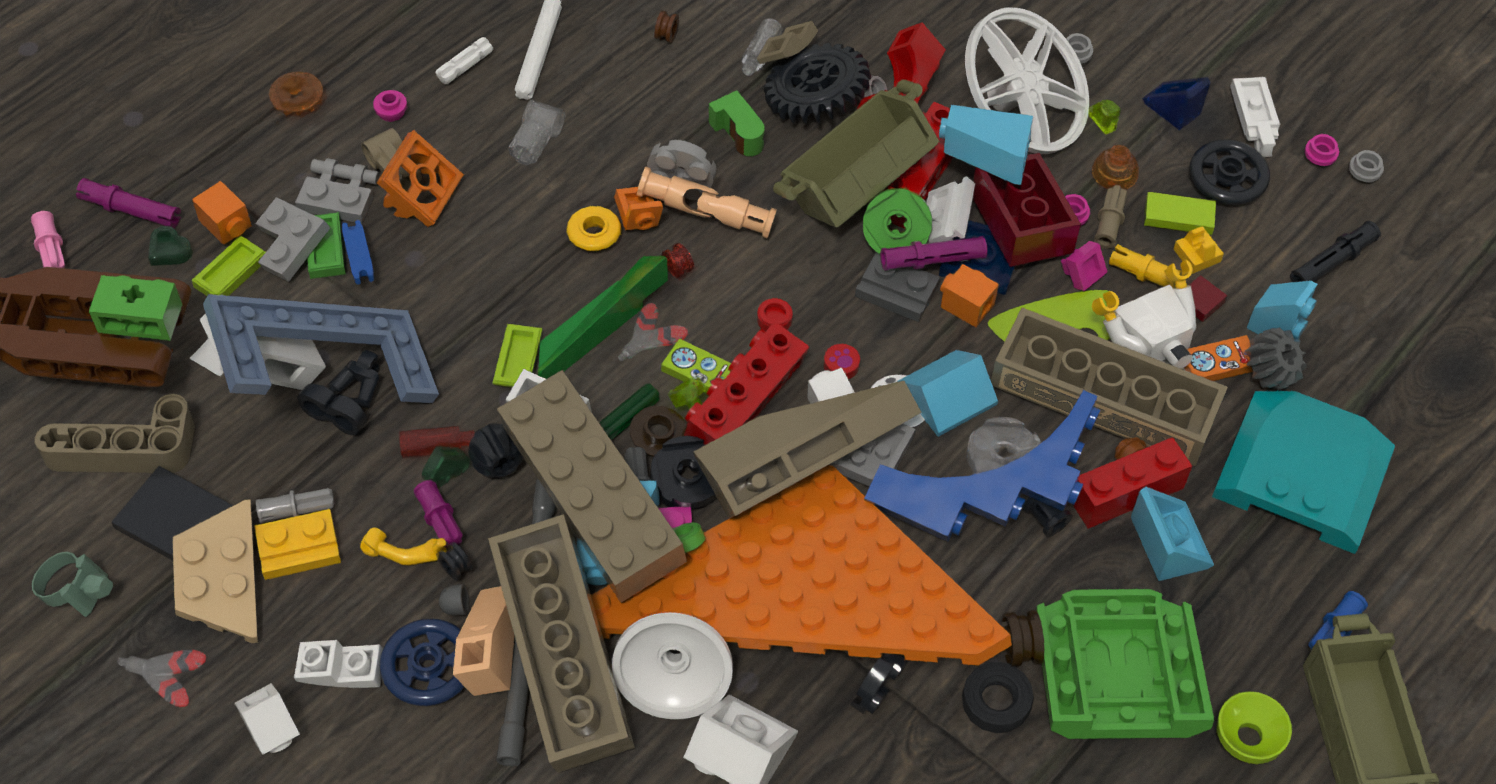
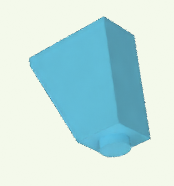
(988, 140)

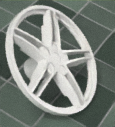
(1024, 78)

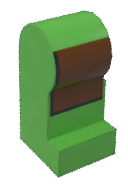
(739, 122)

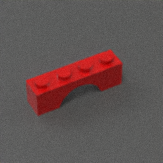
(914, 57)

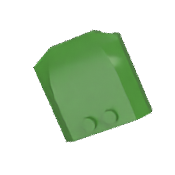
(1123, 666)

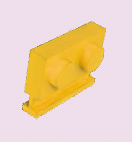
(297, 544)

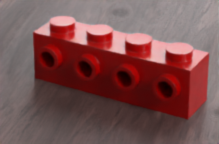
(928, 170)
(749, 385)

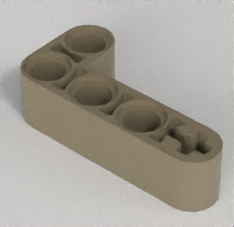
(70, 445)

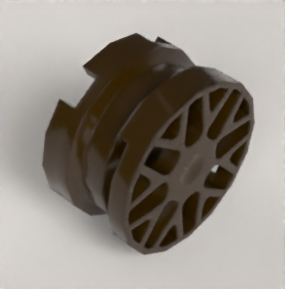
(1026, 638)

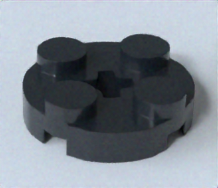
(665, 470)
(873, 689)

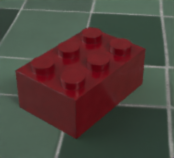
(1029, 218)

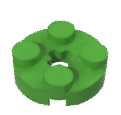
(902, 203)

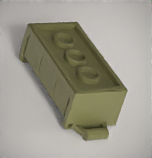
(860, 156)
(1365, 707)

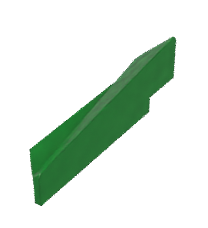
(601, 316)

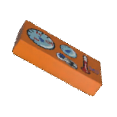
(1220, 359)

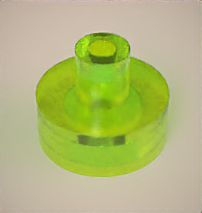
(687, 393)

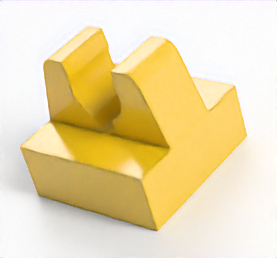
(1198, 249)

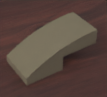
(789, 43)

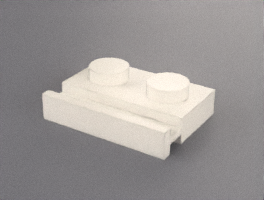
(950, 210)

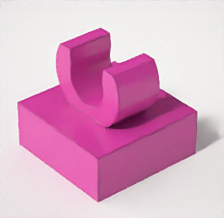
(1085, 265)

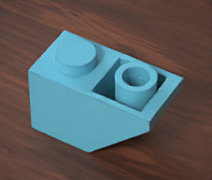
(1284, 307)

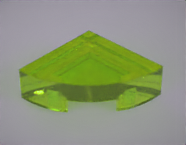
(1105, 115)

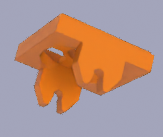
(431, 163)

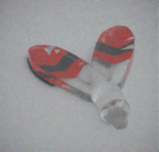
(649, 338)
(159, 672)

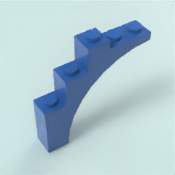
(1042, 474)

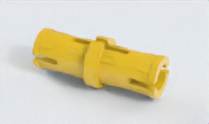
(1143, 266)

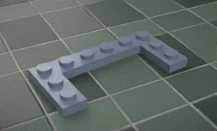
(240, 319)

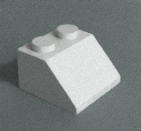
(739, 743)

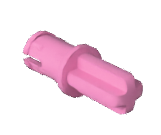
(47, 240)

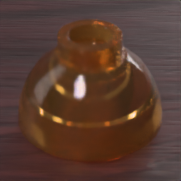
(1116, 167)

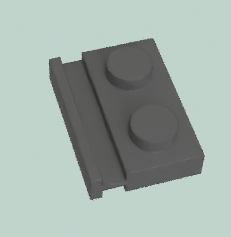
(898, 289)

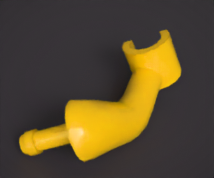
(374, 545)

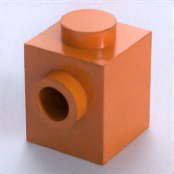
(222, 212)
(968, 295)

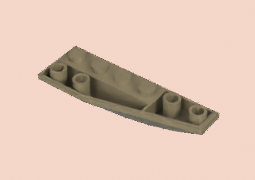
(798, 441)

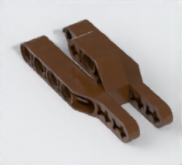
(74, 347)

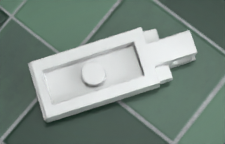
(1256, 112)

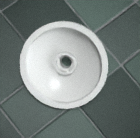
(668, 682)

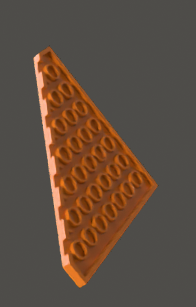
(816, 576)

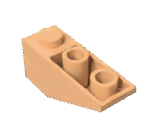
(485, 645)

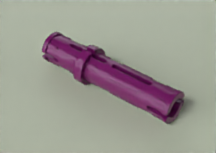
(114, 198)
(932, 253)

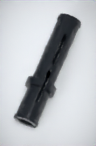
(1345, 248)

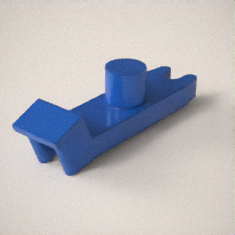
(358, 252)

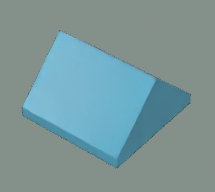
(952, 390)
(1169, 535)

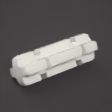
(464, 60)

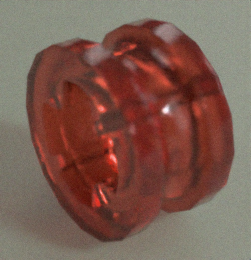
(678, 260)

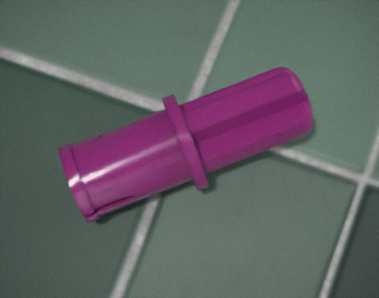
(438, 512)

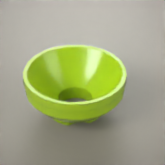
(1262, 715)

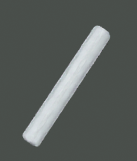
(538, 49)

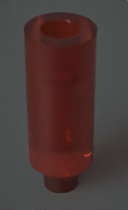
(423, 441)

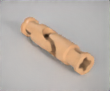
(728, 209)

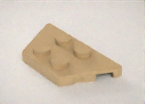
(217, 572)

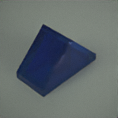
(1179, 100)

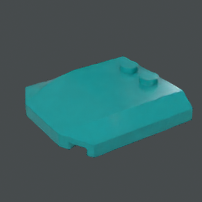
(1307, 465)

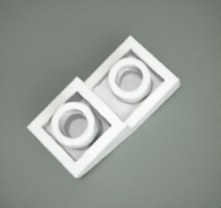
(338, 666)

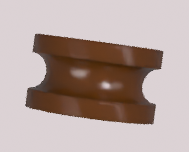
(666, 26)

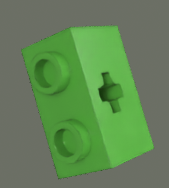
(135, 307)

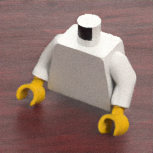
(1156, 323)

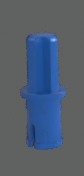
(1351, 604)

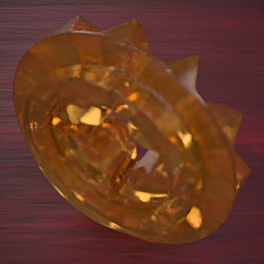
(291, 84)

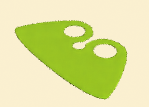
(1070, 309)

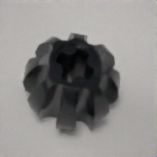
(494, 452)

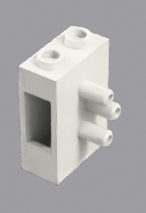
(287, 360)

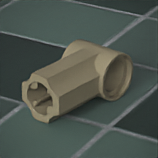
(380, 151)

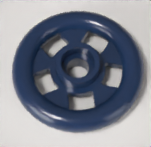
(399, 646)

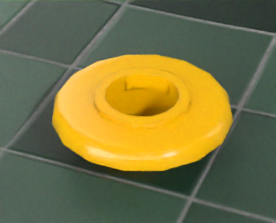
(593, 217)

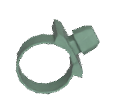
(84, 590)

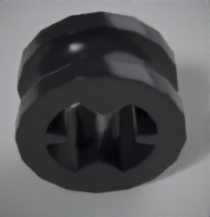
(454, 561)

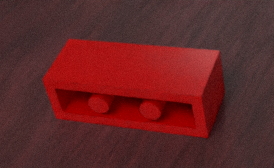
(1116, 485)

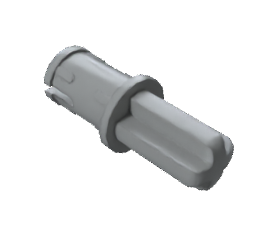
(293, 504)

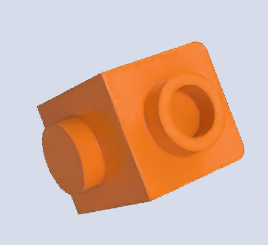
(637, 211)

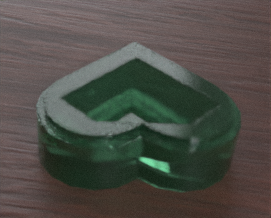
(168, 247)
(445, 464)

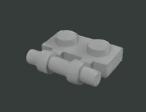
(328, 196)

